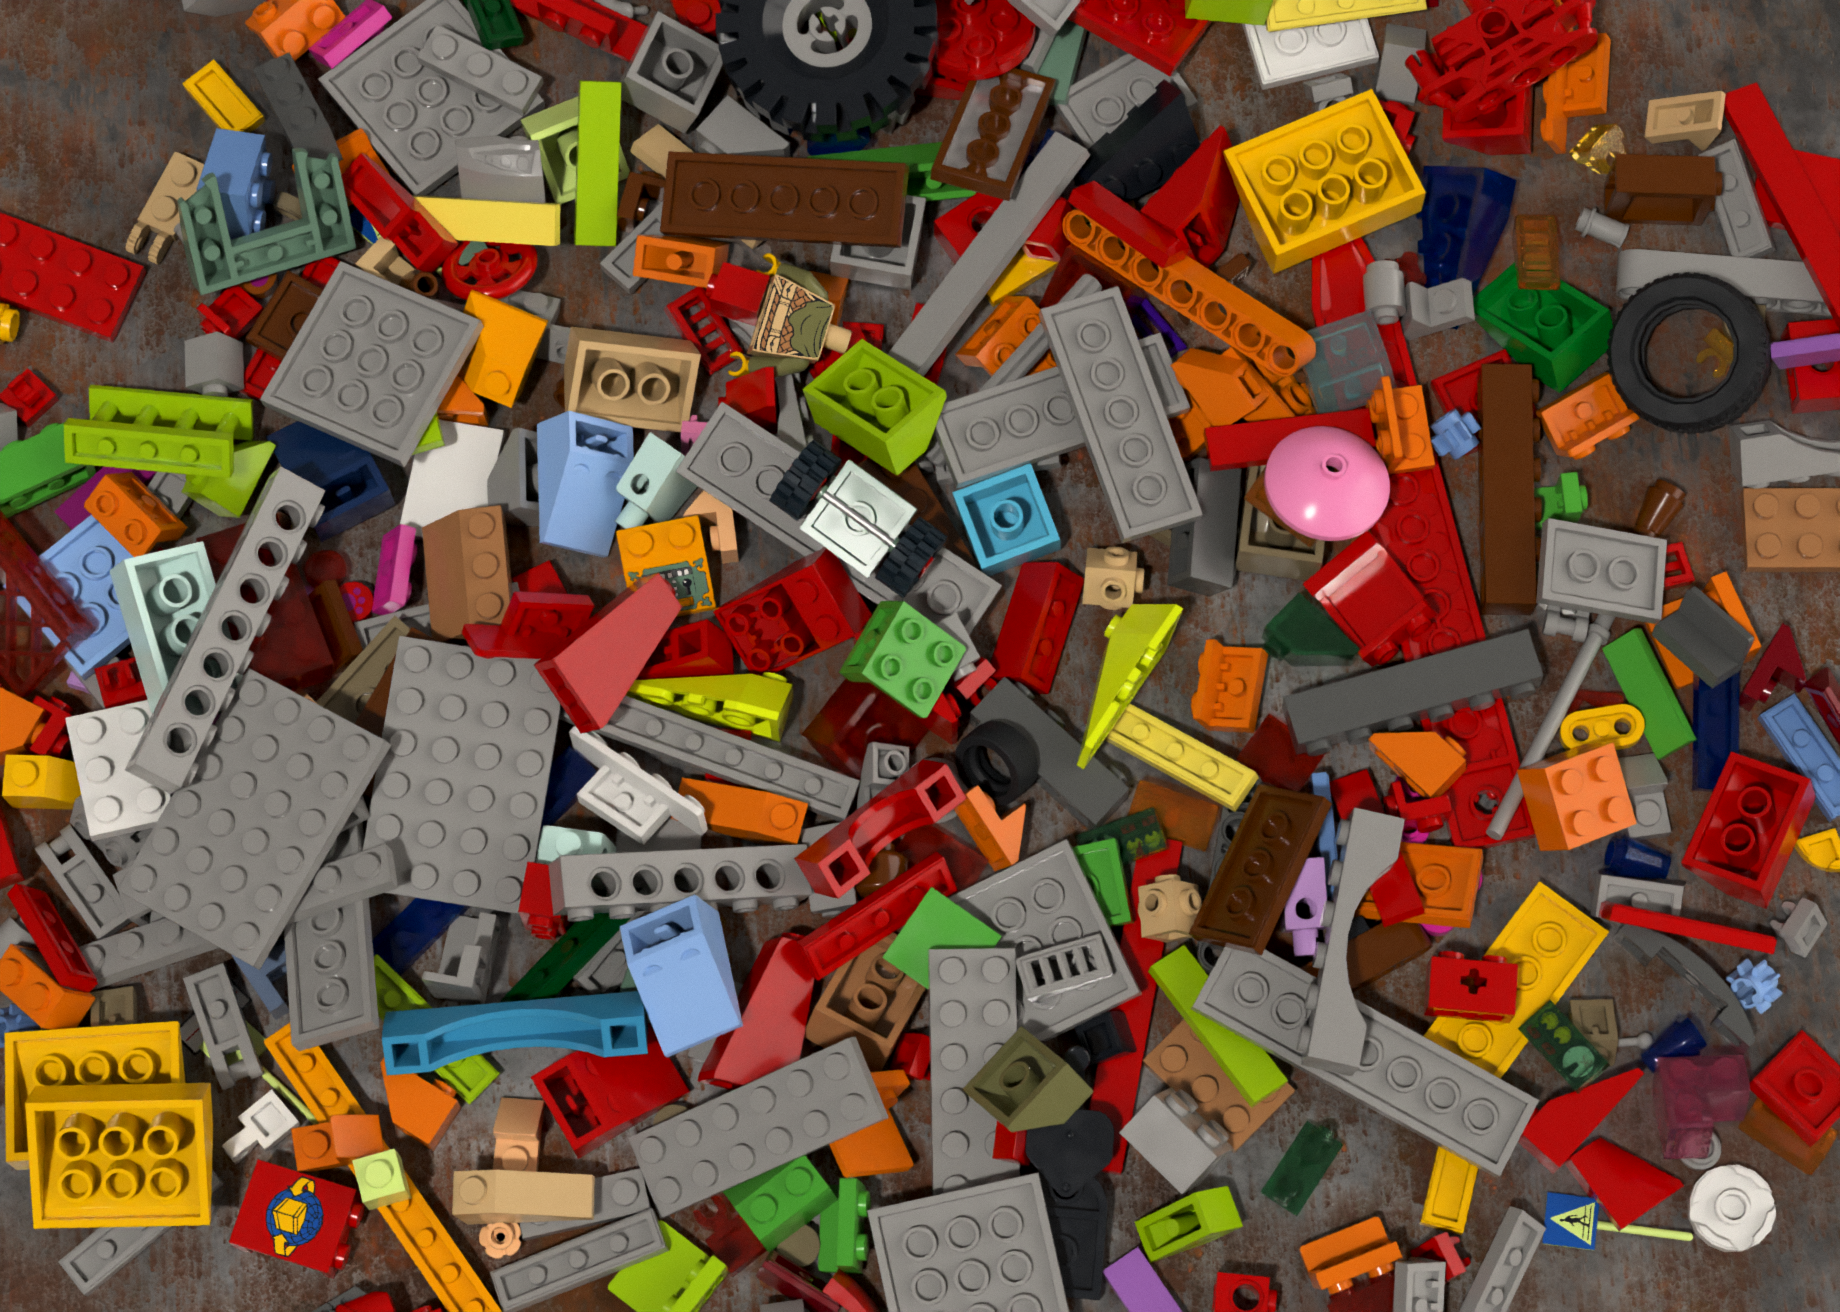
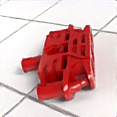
(1503, 63)

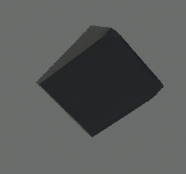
(1106, 1037)

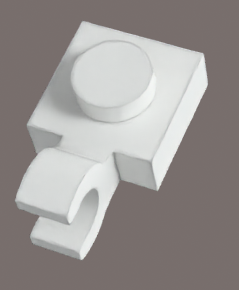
(265, 1123)

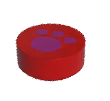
(357, 600)

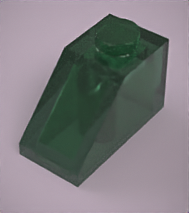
(1307, 637)

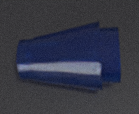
(1634, 859)
(1676, 1041)

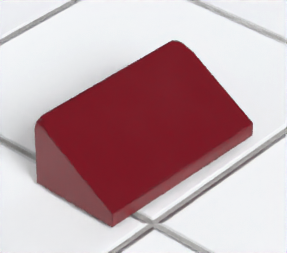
(1826, 696)
(796, 1283)

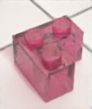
(1692, 1096)

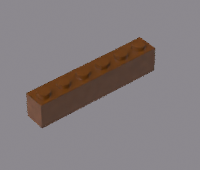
(1507, 488)

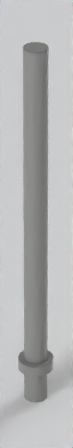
(1597, 635)

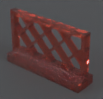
(47, 601)

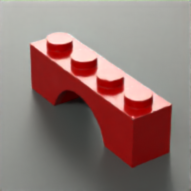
(911, 801)

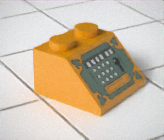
(675, 552)

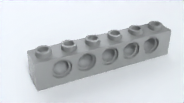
(573, 874)

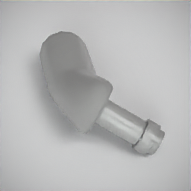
(624, 7)

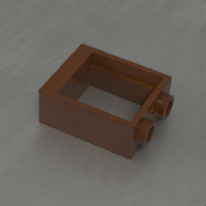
(1661, 189)

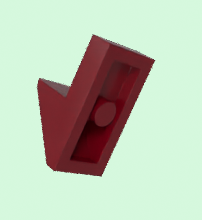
(1778, 662)

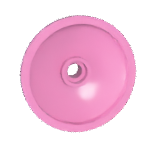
(1322, 501)

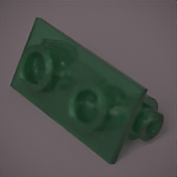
(1302, 1167)

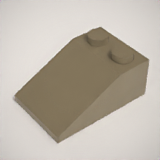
(1270, 548)

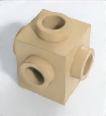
(1111, 578)
(1168, 908)

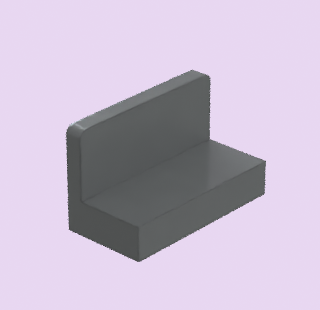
(1704, 638)

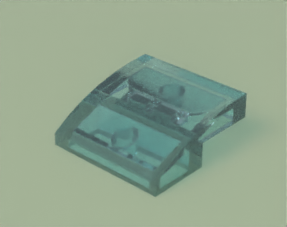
(1346, 363)

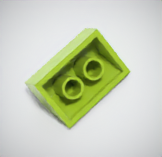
(876, 406)

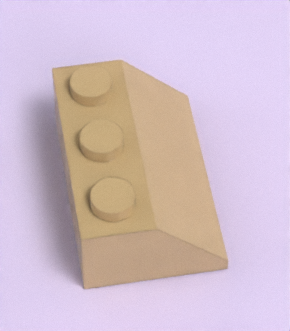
(630, 378)

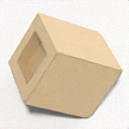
(384, 262)

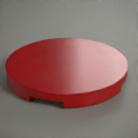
(981, 38)

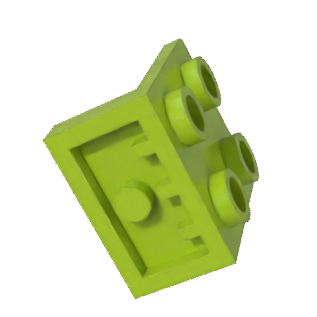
(671, 1281)

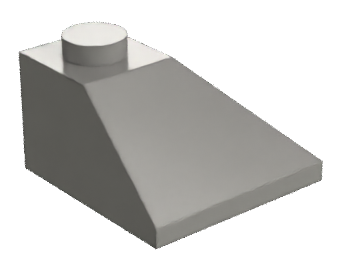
(515, 479)

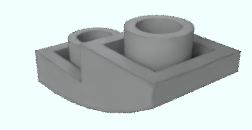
(880, 768)

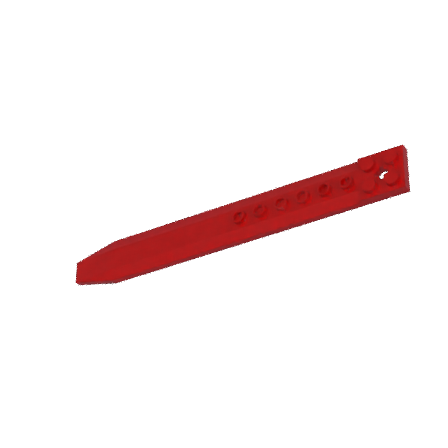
(1425, 543)

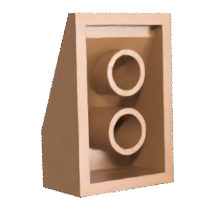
(866, 1001)

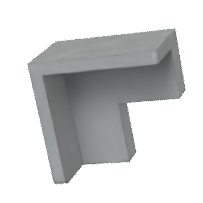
(466, 960)

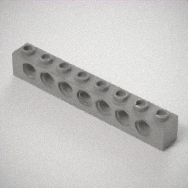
(152, 756)

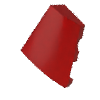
(1620, 1181)

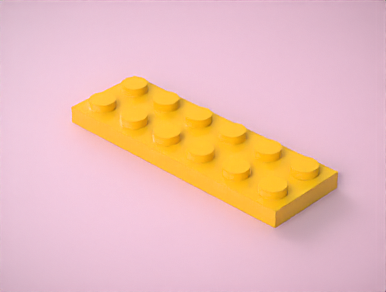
(1551, 947)

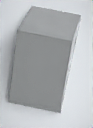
(1394, 79)

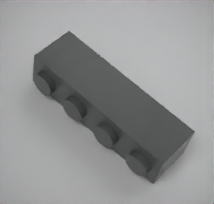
(1086, 793)

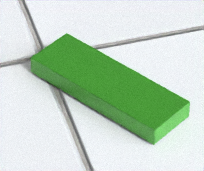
(1649, 693)

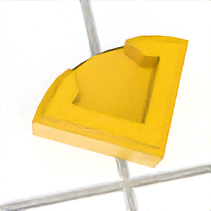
(1821, 850)

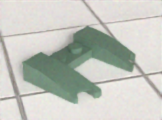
(321, 233)

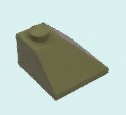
(1027, 1085)

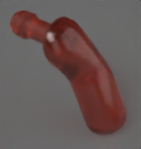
(1595, 698)

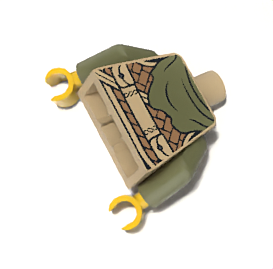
(791, 323)

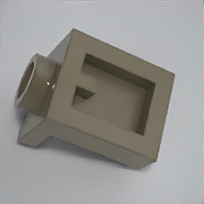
(114, 1007)
(1597, 1024)

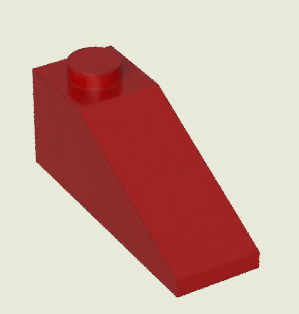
(690, 652)
(1569, 1119)

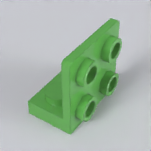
(904, 656)

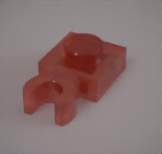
(732, 1240)

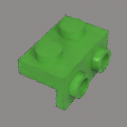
(842, 1229)

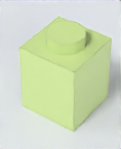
(381, 1179)

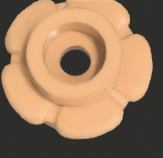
(499, 1249)

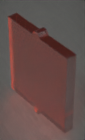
(1274, 757)

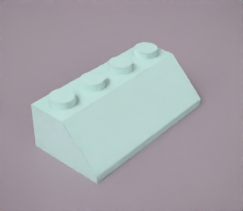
(160, 606)

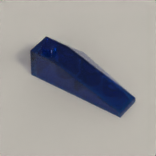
(1462, 221)

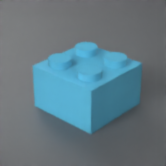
(1007, 520)

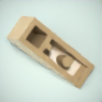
(521, 1196)

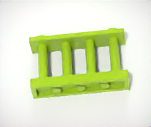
(159, 431)

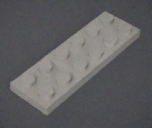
(1120, 414)
(1031, 420)
(332, 966)
(968, 1023)
(758, 1127)

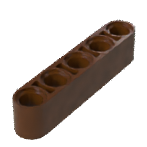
(1381, 952)

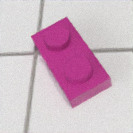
(356, 28)
(393, 572)

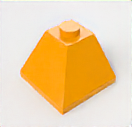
(503, 351)

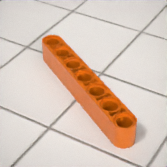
(1202, 305)

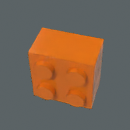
(1576, 796)

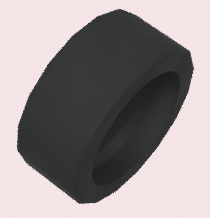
(1014, 751)

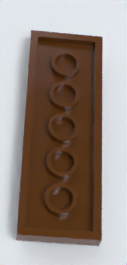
(784, 199)

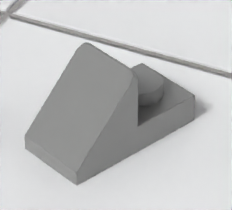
(1436, 308)
(1645, 788)

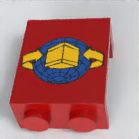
(297, 1218)

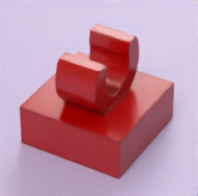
(29, 397)
(120, 683)
(967, 686)
(912, 1056)
(1442, 1249)

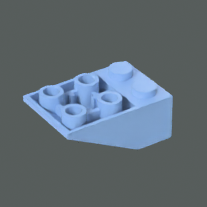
(578, 479)
(682, 973)

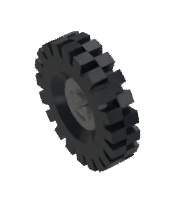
(811, 86)

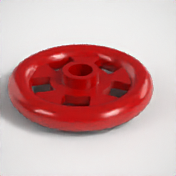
(490, 270)

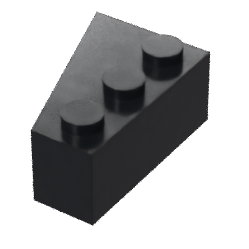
(1143, 147)

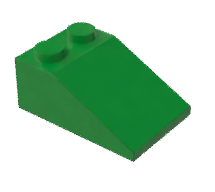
(1548, 329)

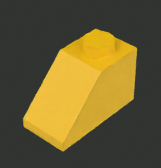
(40, 782)

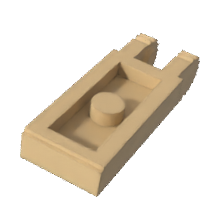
(161, 209)

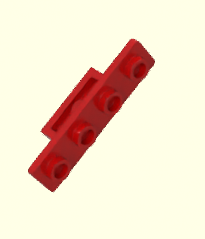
(588, 22)
(530, 625)

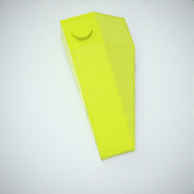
(1130, 656)
(724, 700)

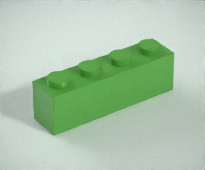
(920, 162)
(37, 470)

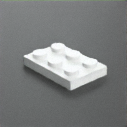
(101, 749)

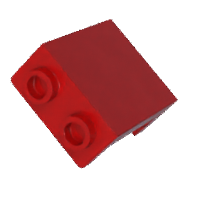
(1371, 599)

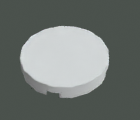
(1731, 1208)

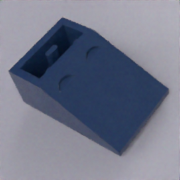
(345, 472)

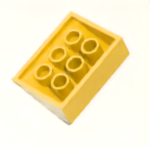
(1324, 181)
(84, 1057)
(120, 1155)

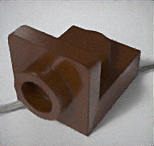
(637, 197)

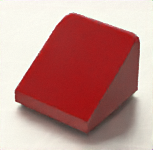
(1010, 1146)

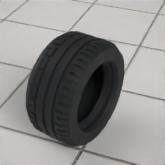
(1646, 311)

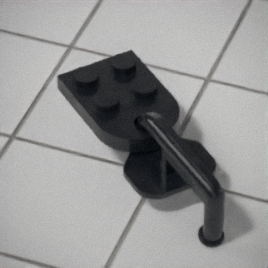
(1068, 1161)

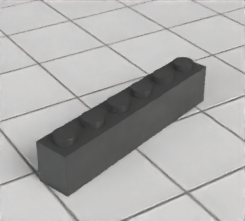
(1412, 692)

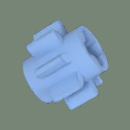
(1754, 985)

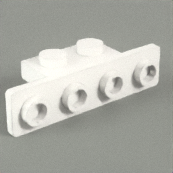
(629, 795)

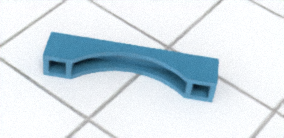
(589, 1023)

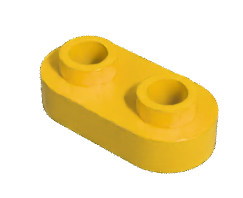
(1600, 724)

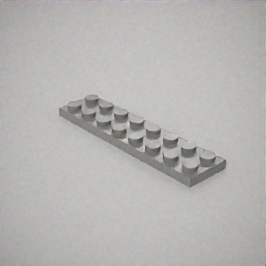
(742, 468)
(1398, 1068)

